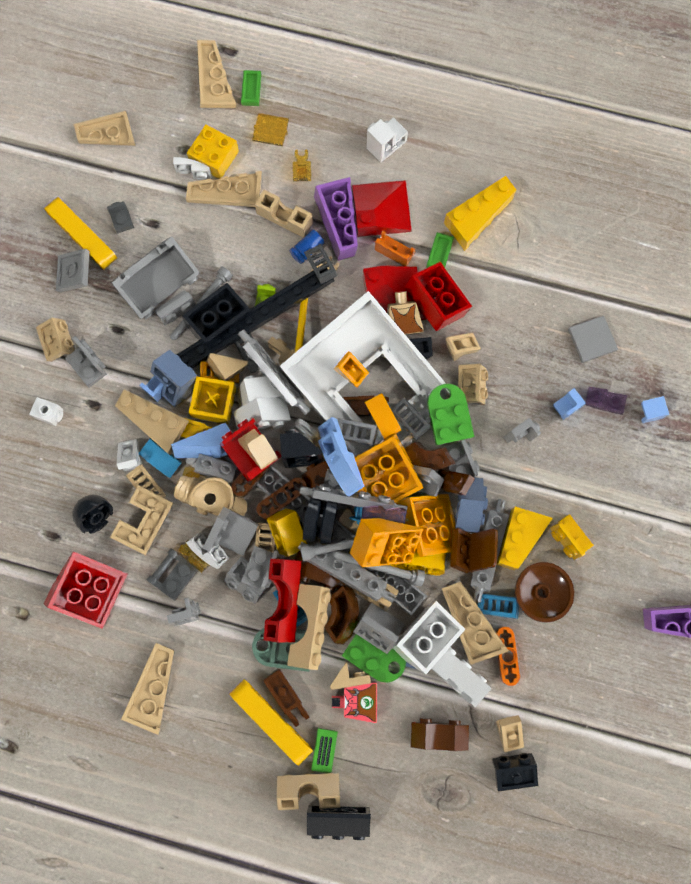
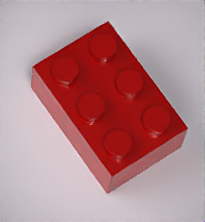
(438, 296)

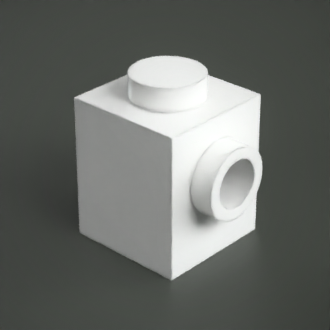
(46, 411)

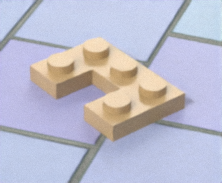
(156, 512)

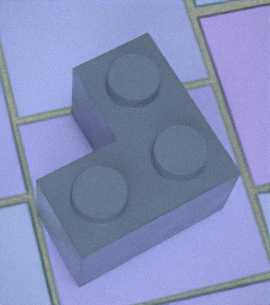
(175, 376)
(470, 507)

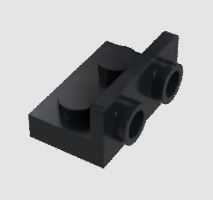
(515, 772)

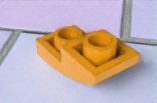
(383, 416)

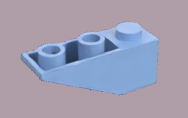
(202, 443)

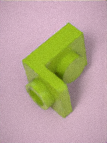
(263, 292)

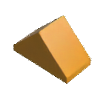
(351, 369)

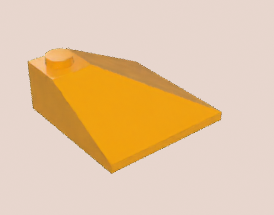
(388, 470)
(435, 518)

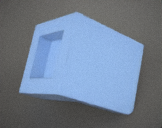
(153, 388)
(569, 404)
(654, 409)

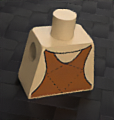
(405, 314)

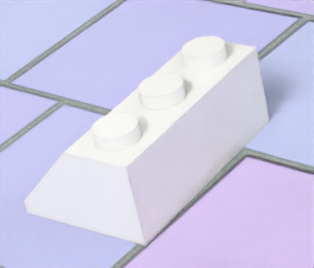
(428, 637)

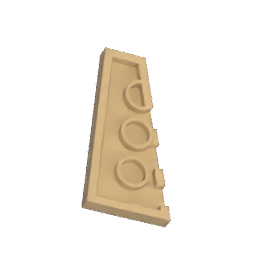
(213, 84)
(232, 191)
(152, 419)
(479, 637)
(149, 695)

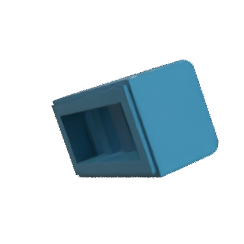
(515, 608)

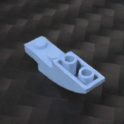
(339, 458)

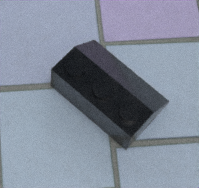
(215, 314)
(298, 450)
(338, 822)

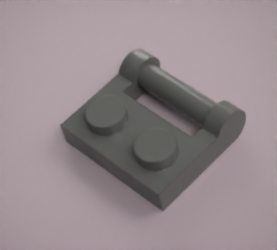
(177, 579)

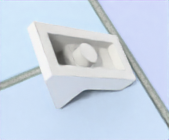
(128, 455)

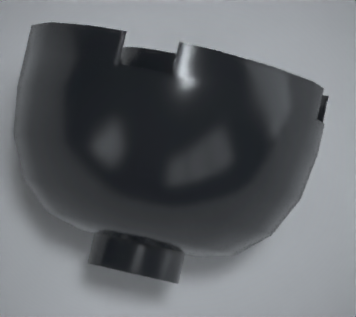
(91, 513)

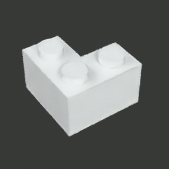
(385, 138)
(265, 412)

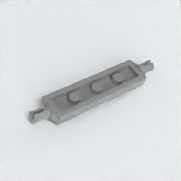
(273, 372)
(360, 499)
(352, 575)
(483, 579)

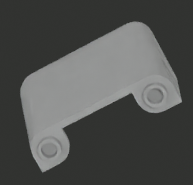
(155, 277)

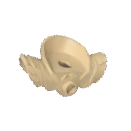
(193, 491)

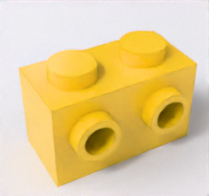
(286, 531)

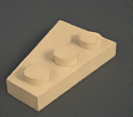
(106, 130)

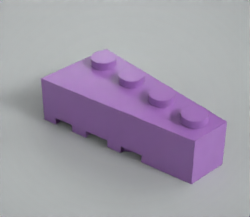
(337, 213)
(669, 620)

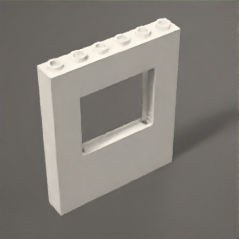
(367, 334)

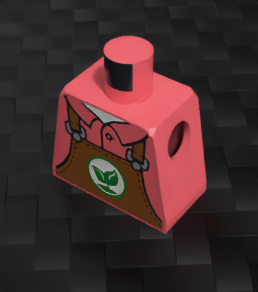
(358, 702)

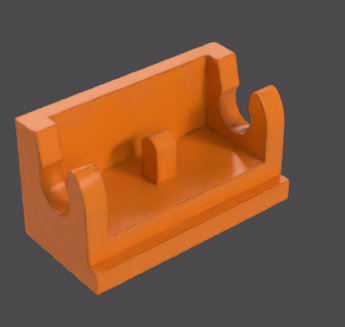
(394, 249)

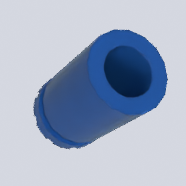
(309, 241)

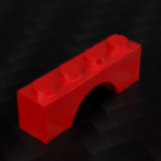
(282, 624)

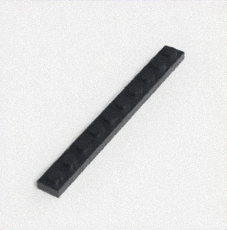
(255, 318)

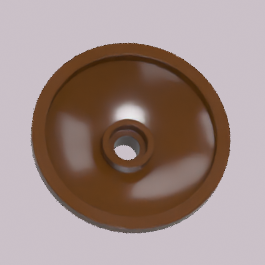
(556, 588)

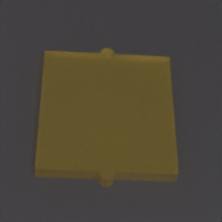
(270, 129)

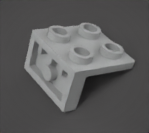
(86, 363)
(231, 532)
(379, 628)

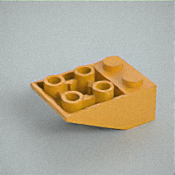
(384, 542)

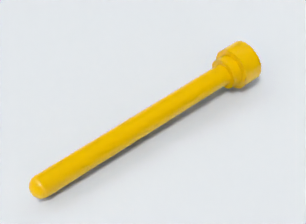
(301, 324)

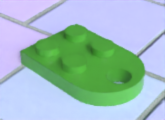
(449, 416)
(373, 660)

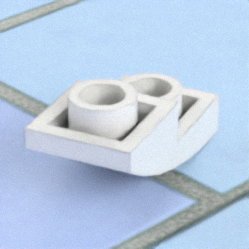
(199, 170)
(215, 557)

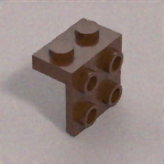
(474, 550)

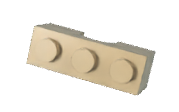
(271, 208)
(293, 787)

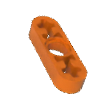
(510, 640)

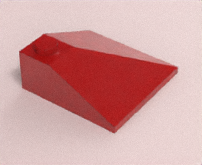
(381, 208)
(385, 281)
(85, 590)

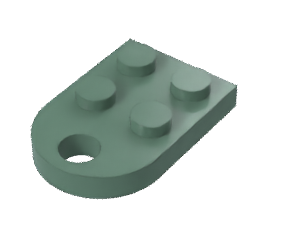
(277, 652)

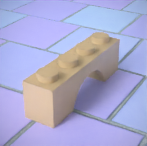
(307, 651)

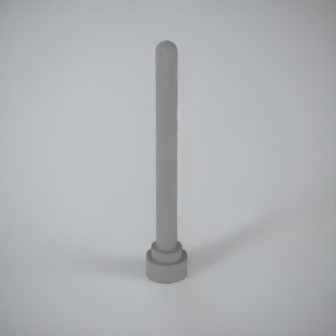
(222, 276)
(309, 551)
(415, 577)

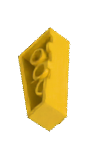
(478, 212)

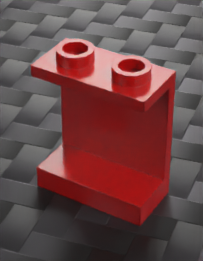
(238, 454)

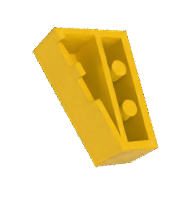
(520, 536)

